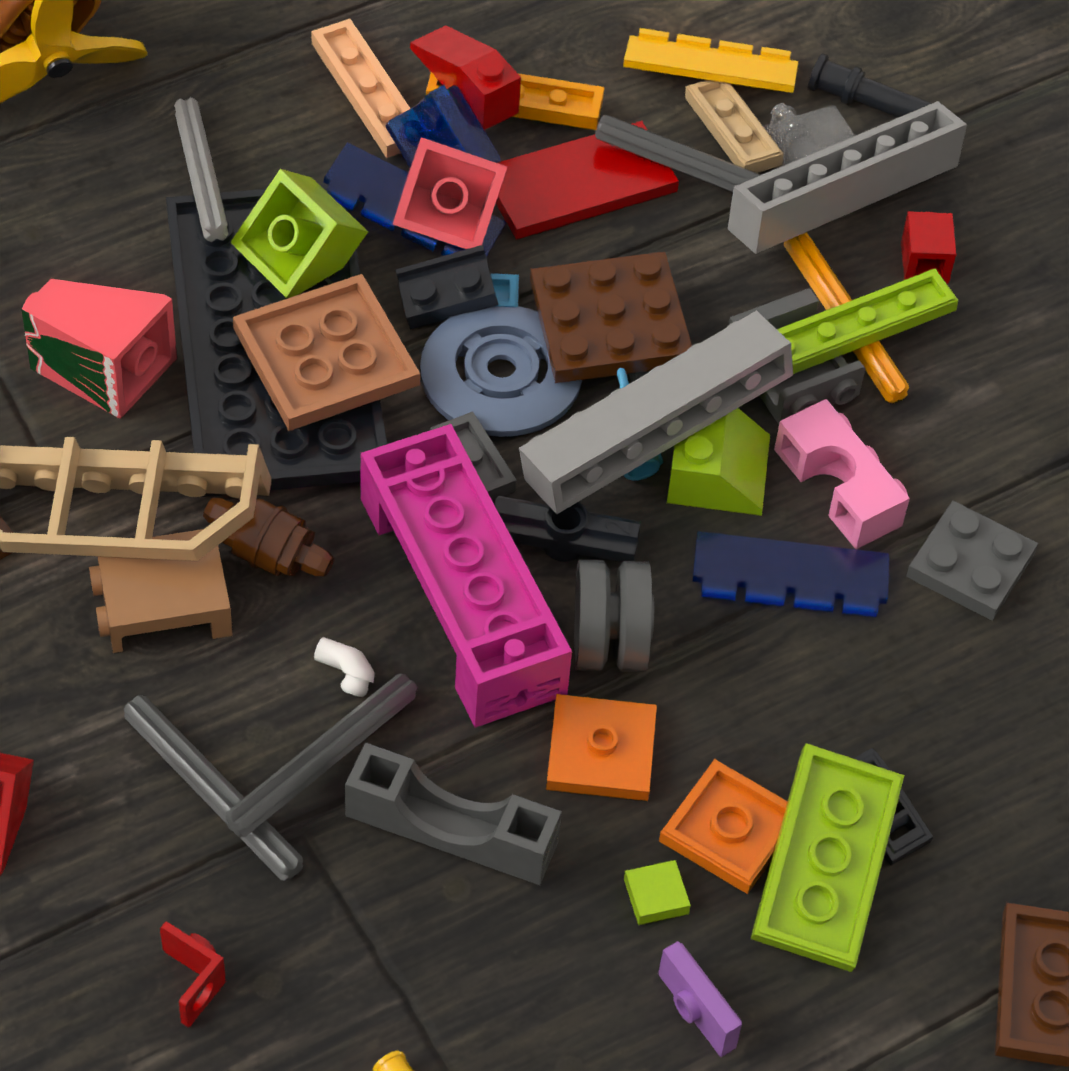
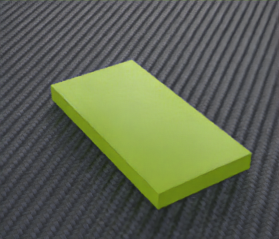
(828, 858)

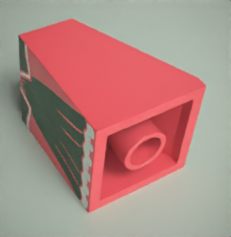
(100, 340)

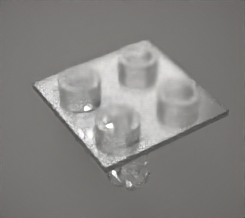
(807, 132)

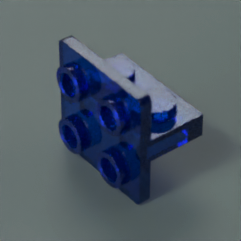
(445, 119)

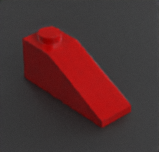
(477, 70)

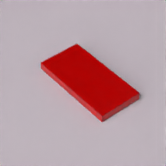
(577, 184)

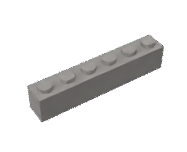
(845, 177)
(656, 411)

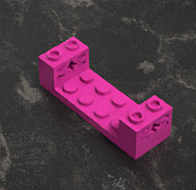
(471, 572)

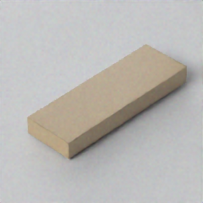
(734, 125)

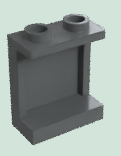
(829, 380)

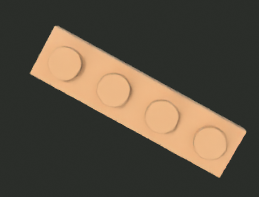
(361, 79)

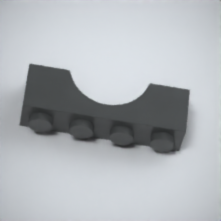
(502, 835)

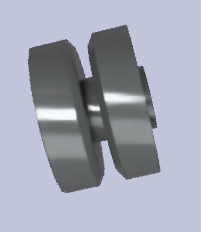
(615, 616)

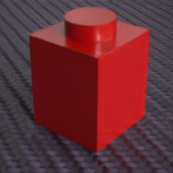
(928, 244)

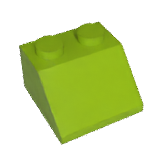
(298, 234)
(721, 466)

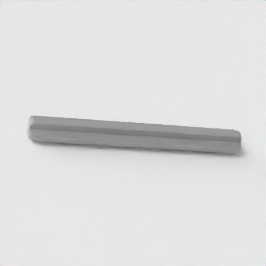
(201, 170)

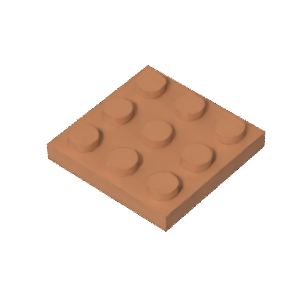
(326, 351)

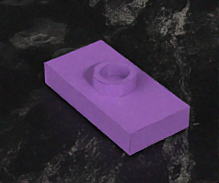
(699, 999)

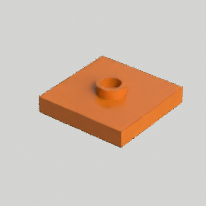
(601, 747)
(727, 826)

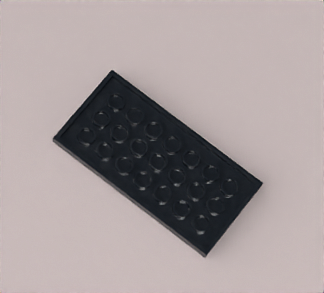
(223, 388)

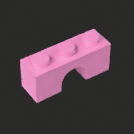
(824, 443)

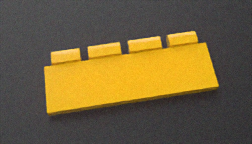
(728, 64)

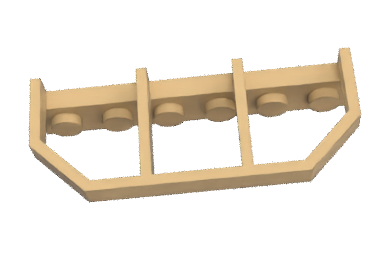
(142, 473)

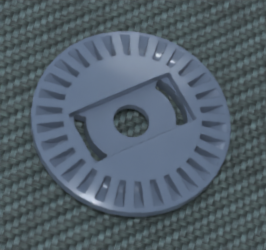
(501, 405)

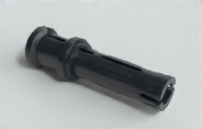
(853, 86)

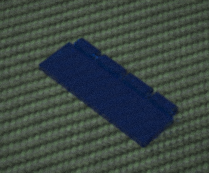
(379, 185)
(781, 567)

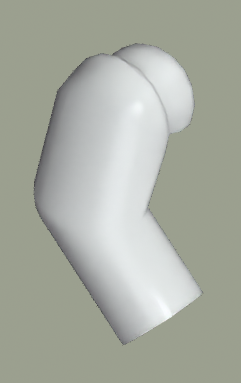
(348, 660)

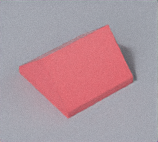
(449, 195)

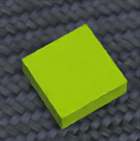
(657, 892)

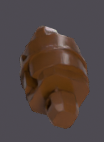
(273, 540)

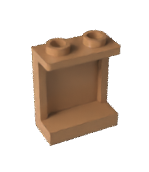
(160, 594)

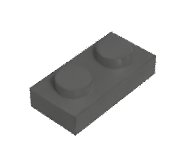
(483, 455)

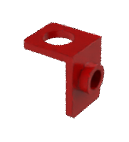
(200, 957)

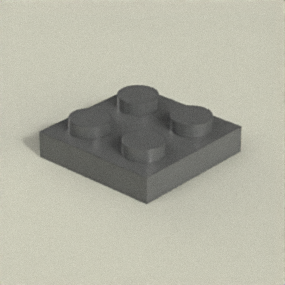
(972, 560)

